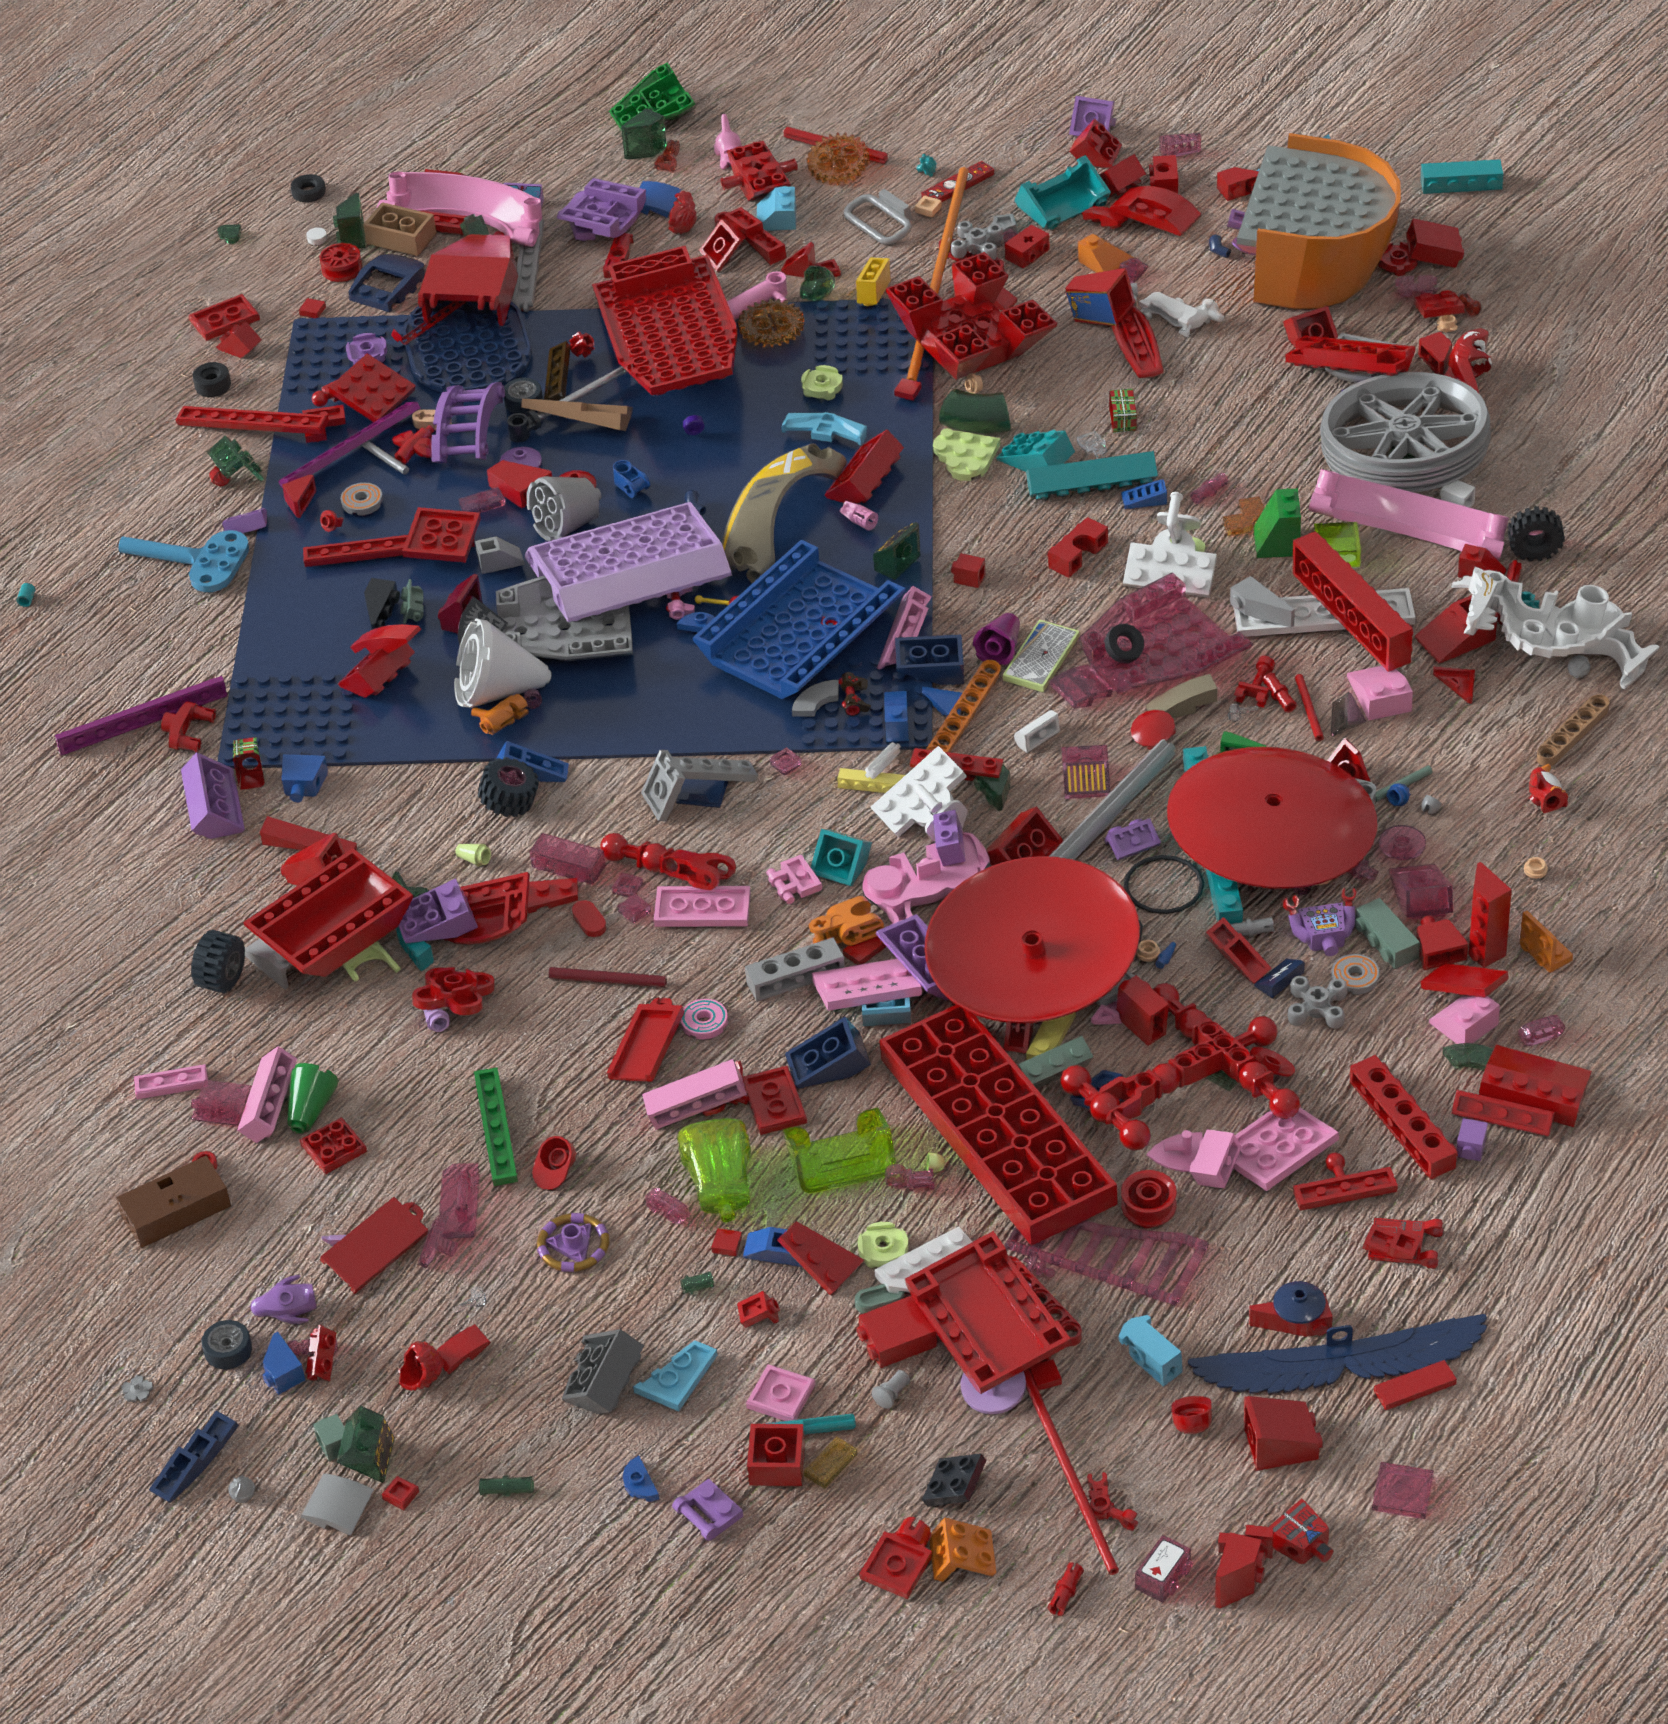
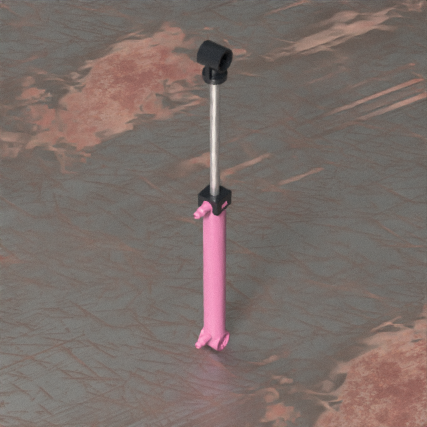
(772, 288)

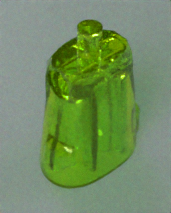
(717, 1164)

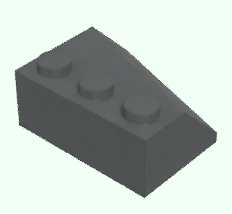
(602, 1370)

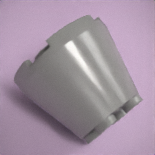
(562, 505)

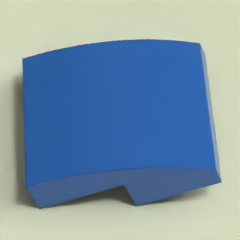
(659, 197)

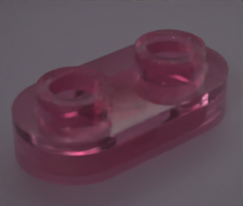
(667, 1206)

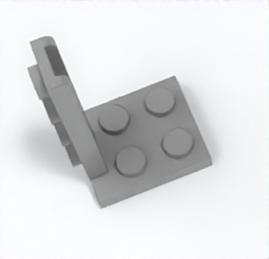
(670, 772)

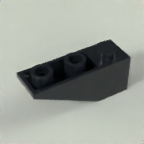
(380, 600)

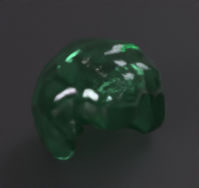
(817, 283)

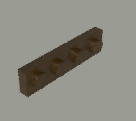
(557, 372)

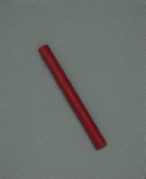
(607, 977)

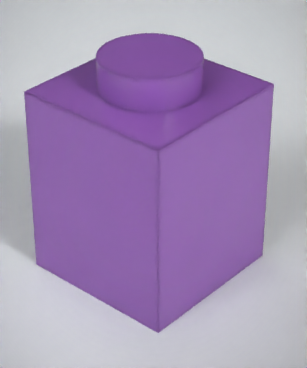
(1472, 1139)

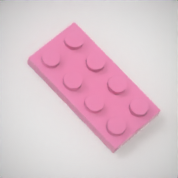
(702, 908)

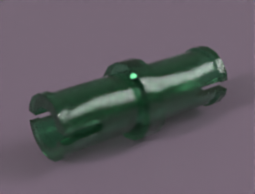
(506, 1485)

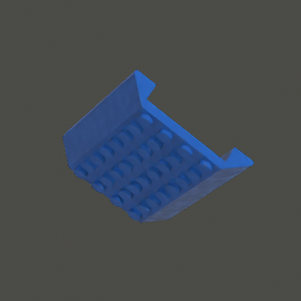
(775, 626)

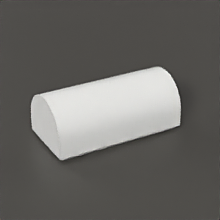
(1037, 731)

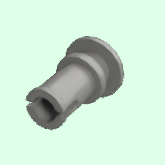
(888, 1391)

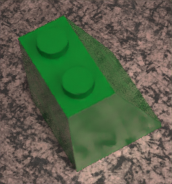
(1278, 525)

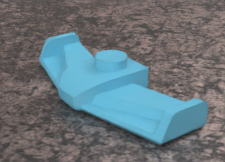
(825, 426)

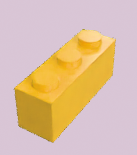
(873, 281)

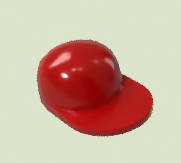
(553, 1162)
(1192, 1414)

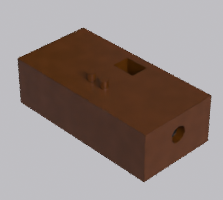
(173, 1201)

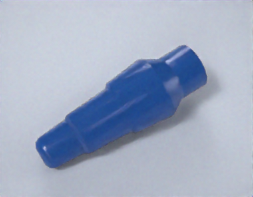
(1165, 956)

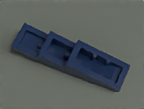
(194, 1458)

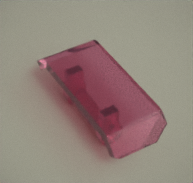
(460, 1199)

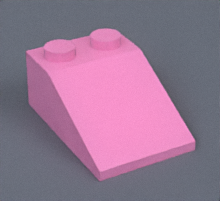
(1381, 692)

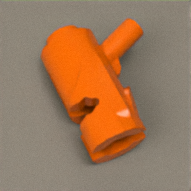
(502, 714)

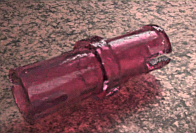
(1209, 488)

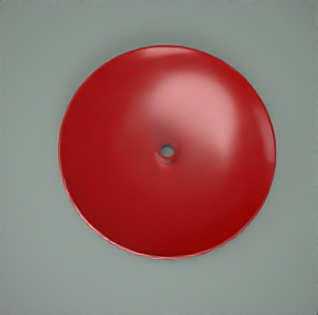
(1272, 817)
(1032, 939)

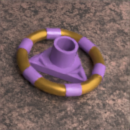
(572, 1242)

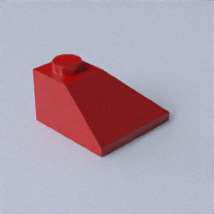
(722, 244)

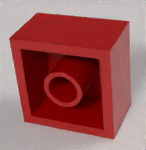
(776, 1455)

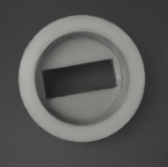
(1430, 803)

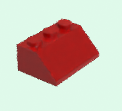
(375, 670)
(1025, 837)

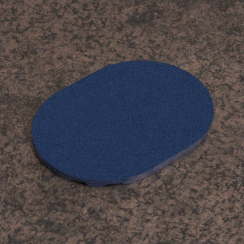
(468, 347)

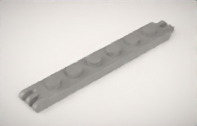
(527, 273)

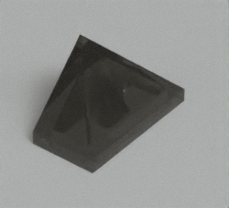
(1345, 714)

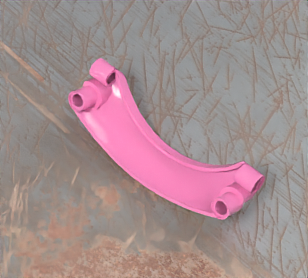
(499, 204)
(1407, 513)

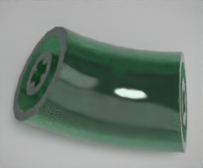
(975, 412)

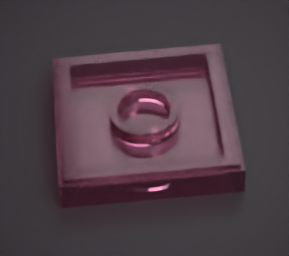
(1403, 1490)

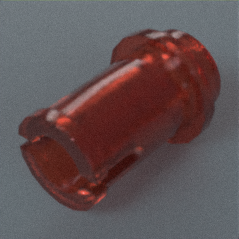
(1472, 306)

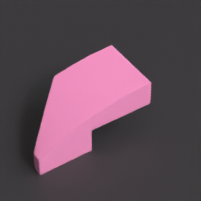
(1106, 1015)

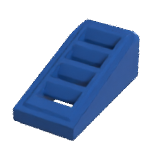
(1145, 495)

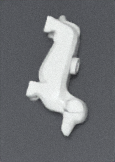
(1179, 313)

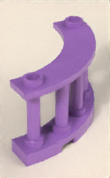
(452, 404)

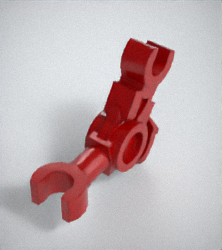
(1104, 1508)

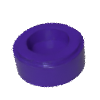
(693, 425)

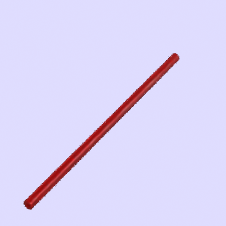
(1070, 1474)

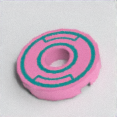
(704, 1008)

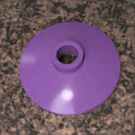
(524, 456)

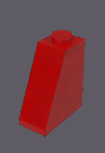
(514, 480)

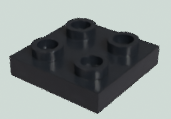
(954, 1480)

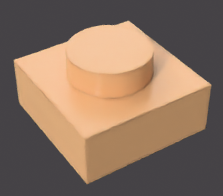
(928, 206)

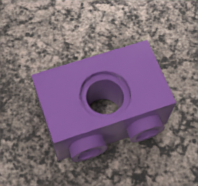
(949, 838)

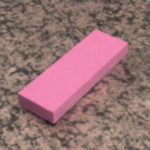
(170, 1081)

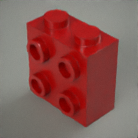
(1142, 1010)

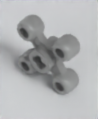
(976, 240)
(1317, 1002)

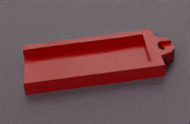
(646, 1041)
(376, 1243)

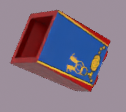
(1100, 297)

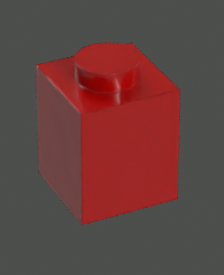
(968, 570)

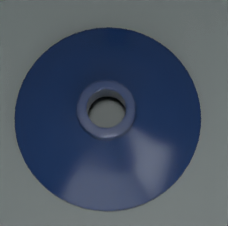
(1302, 1309)

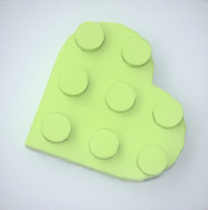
(965, 453)

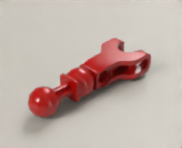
(690, 866)

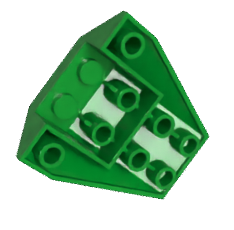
(658, 92)

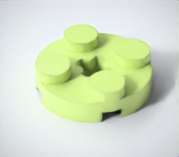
(814, 387)
(882, 1232)

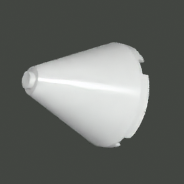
(494, 667)

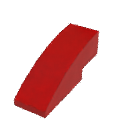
(1237, 951)

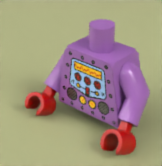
(1323, 925)

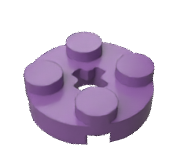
(376, 347)

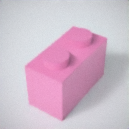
(1215, 1158)

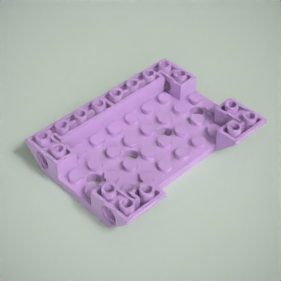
(630, 561)

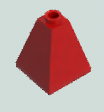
(312, 859)

